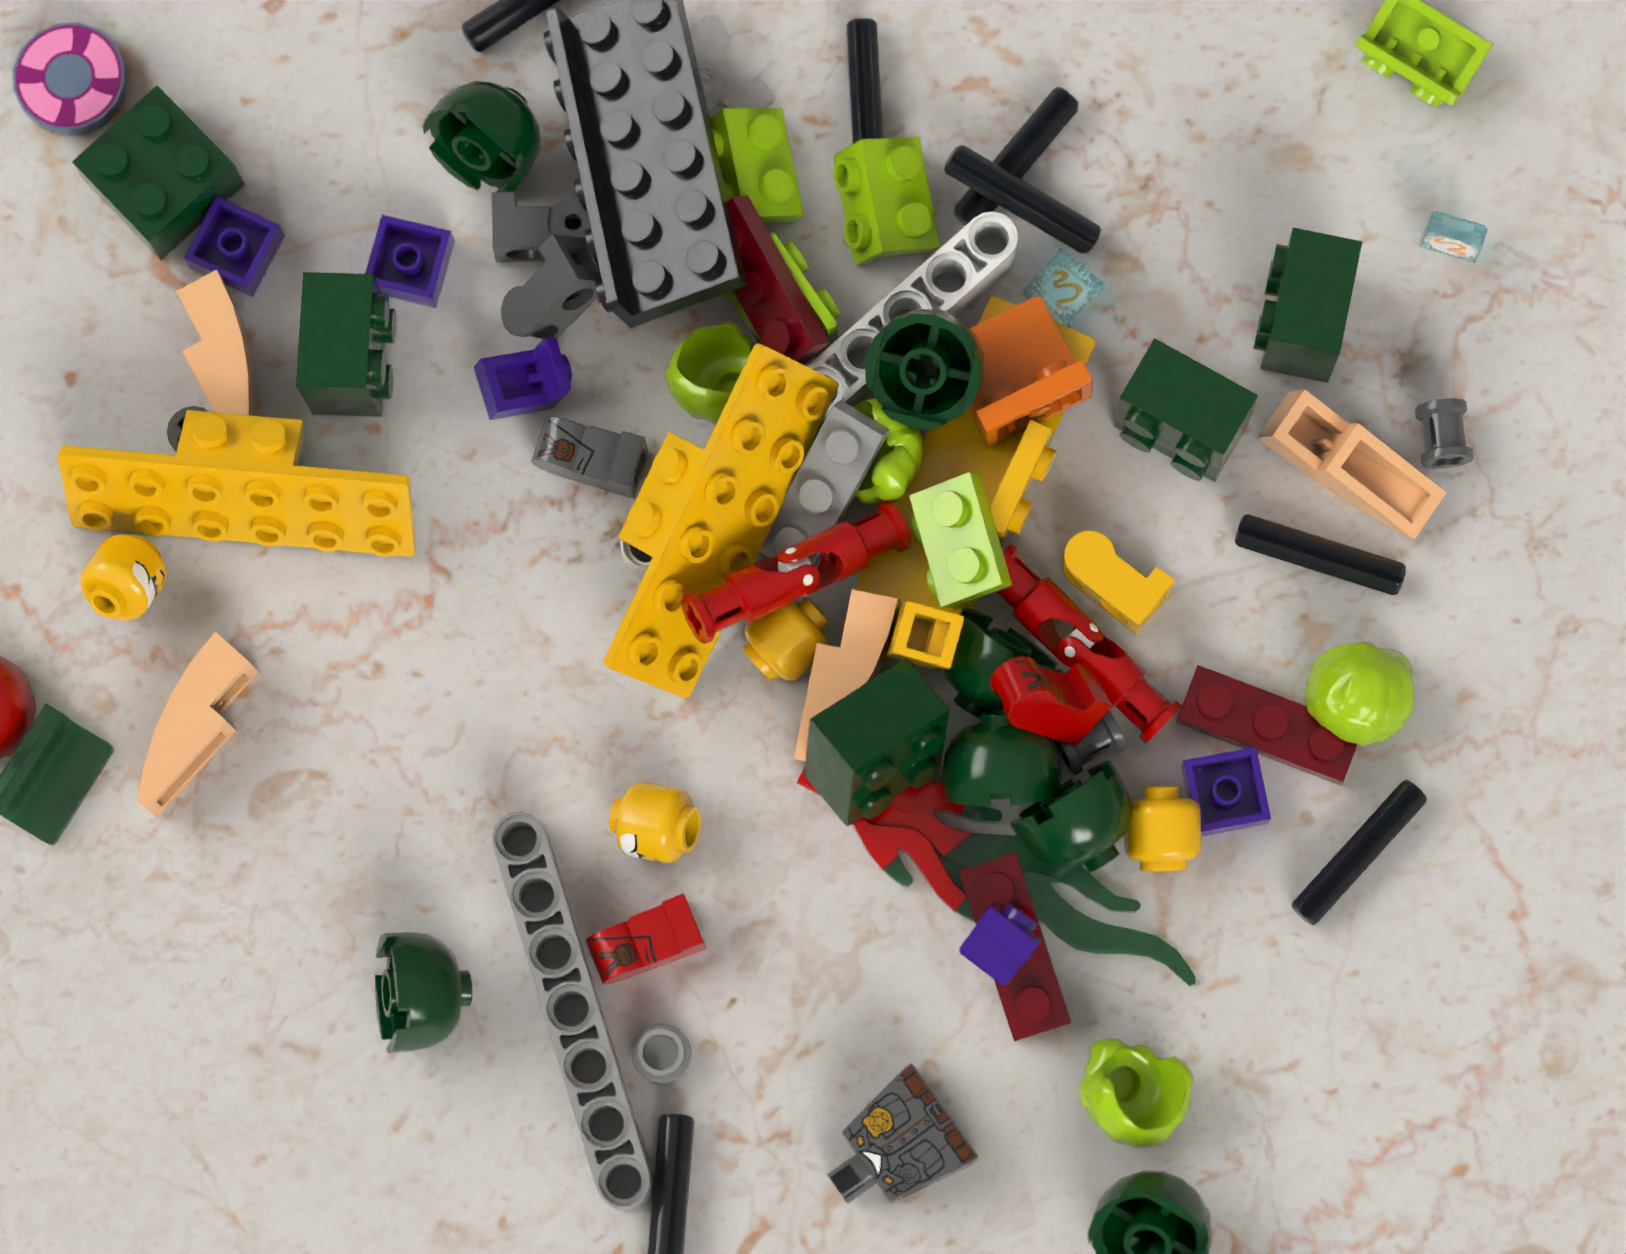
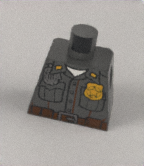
(901, 1142)

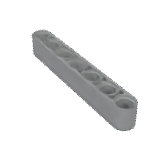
(555, 986)

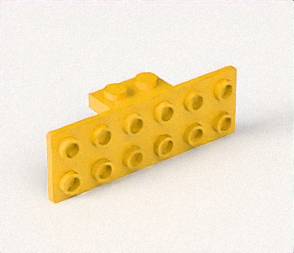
(1005, 473)
(239, 484)
(712, 512)

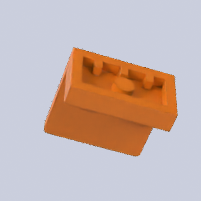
(1025, 372)

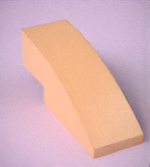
(223, 356)
(1351, 463)
(854, 663)
(192, 723)

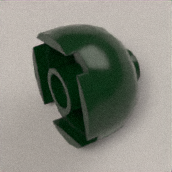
(484, 135)
(925, 368)
(979, 654)
(1000, 763)
(1078, 823)
(418, 991)
(1151, 1216)

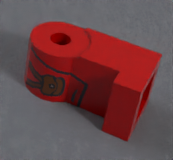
(1050, 701)
(646, 941)

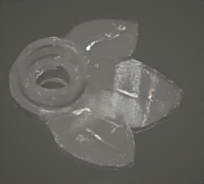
(732, 64)

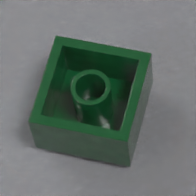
(158, 172)
(1311, 304)
(344, 344)
(1183, 412)
(876, 743)

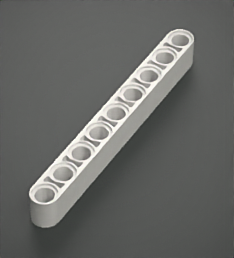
(916, 292)

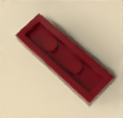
(772, 294)
(1264, 721)
(1033, 995)

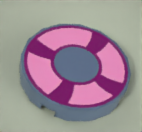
(70, 78)

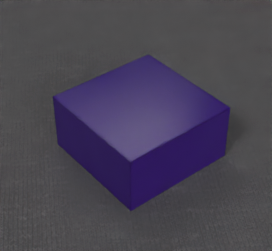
(235, 245)
(410, 260)
(1228, 790)

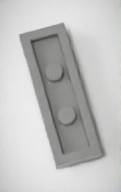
(826, 478)

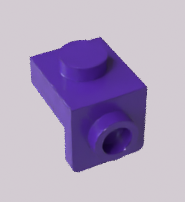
(524, 380)
(1001, 942)

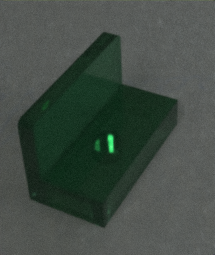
(51, 774)

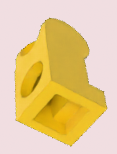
(1113, 583)
(925, 636)

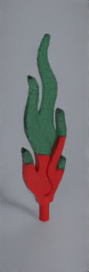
(943, 851)

